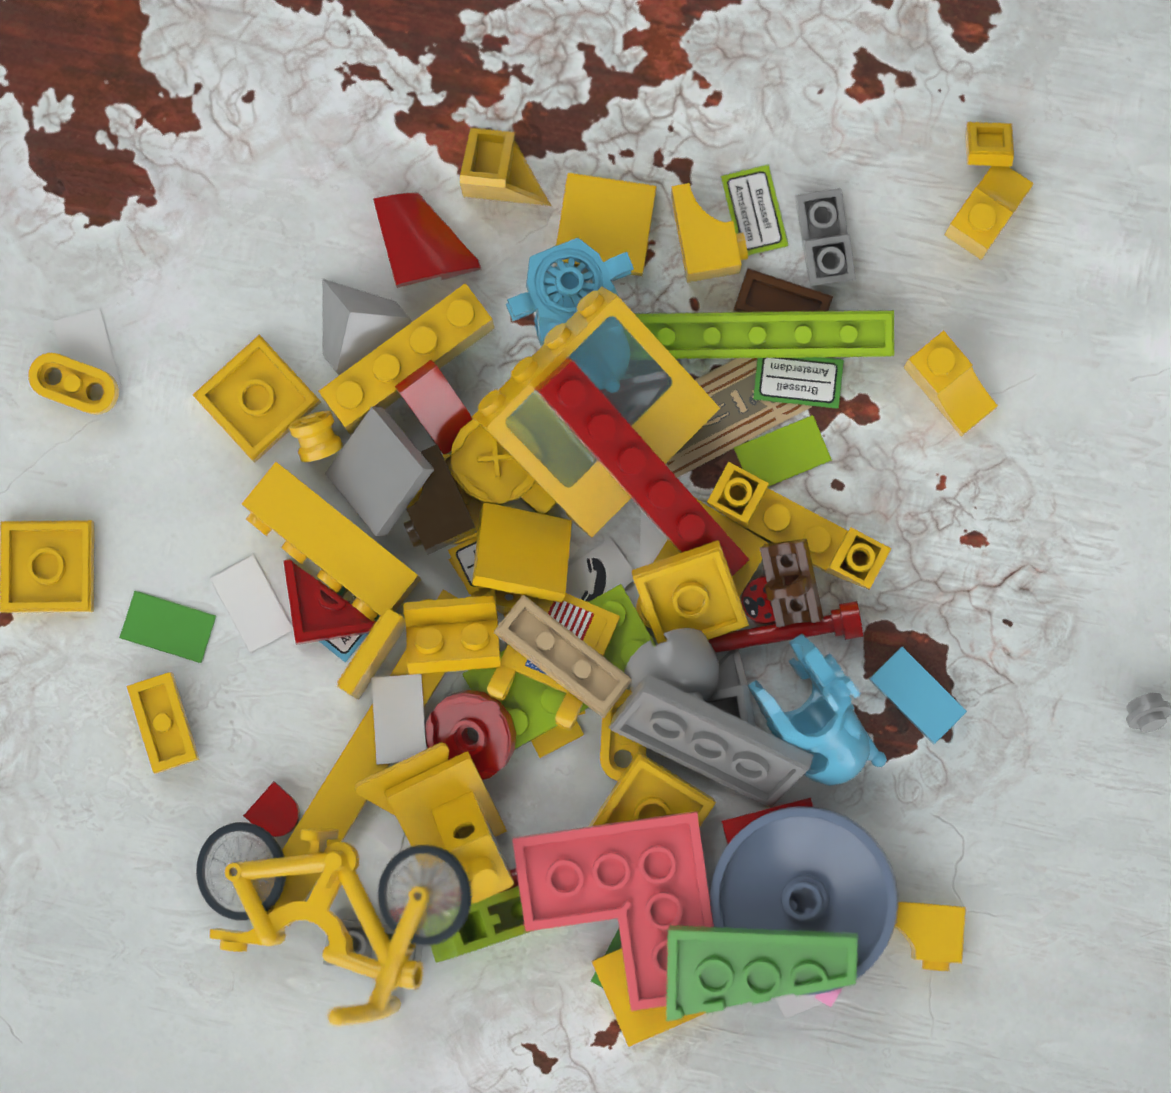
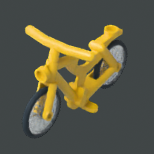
(420, 896)

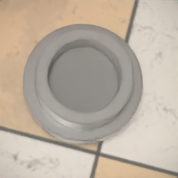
(1148, 712)

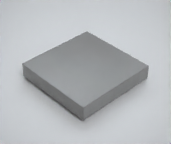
(379, 471)

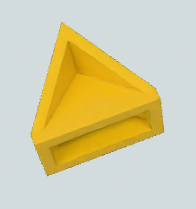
(497, 170)

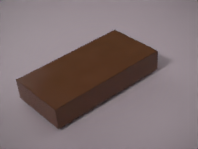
(768, 293)

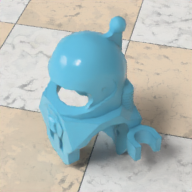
(558, 289)
(825, 722)

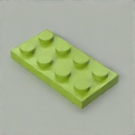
(536, 704)

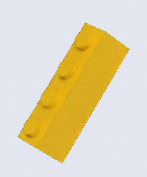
(435, 335)
(330, 541)

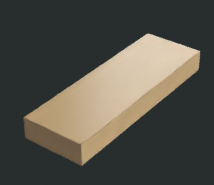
(563, 656)

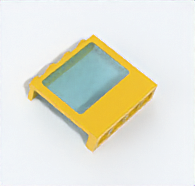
(630, 371)

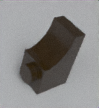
(440, 512)

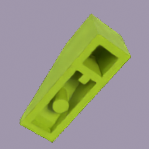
(486, 924)

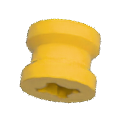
(315, 436)

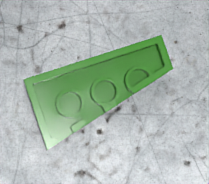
(742, 965)

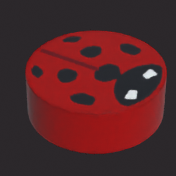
(755, 602)

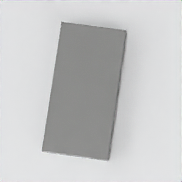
(710, 741)

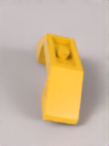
(777, 519)

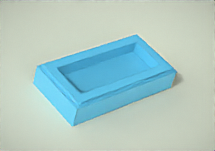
(917, 695)

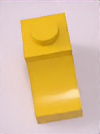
(988, 210)
(706, 244)
(950, 383)
(933, 933)

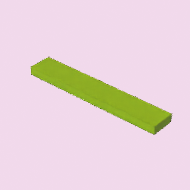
(774, 333)

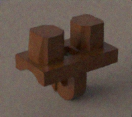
(800, 599)

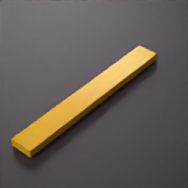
(336, 801)

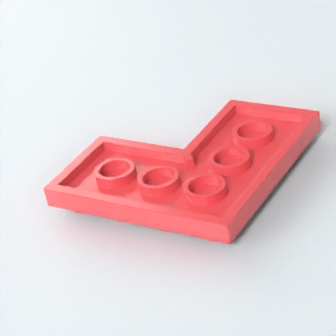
(630, 870)

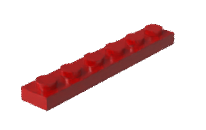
(633, 463)

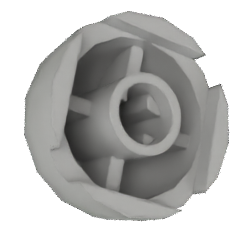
(682, 661)

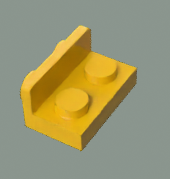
(452, 634)

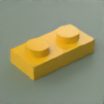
(163, 722)

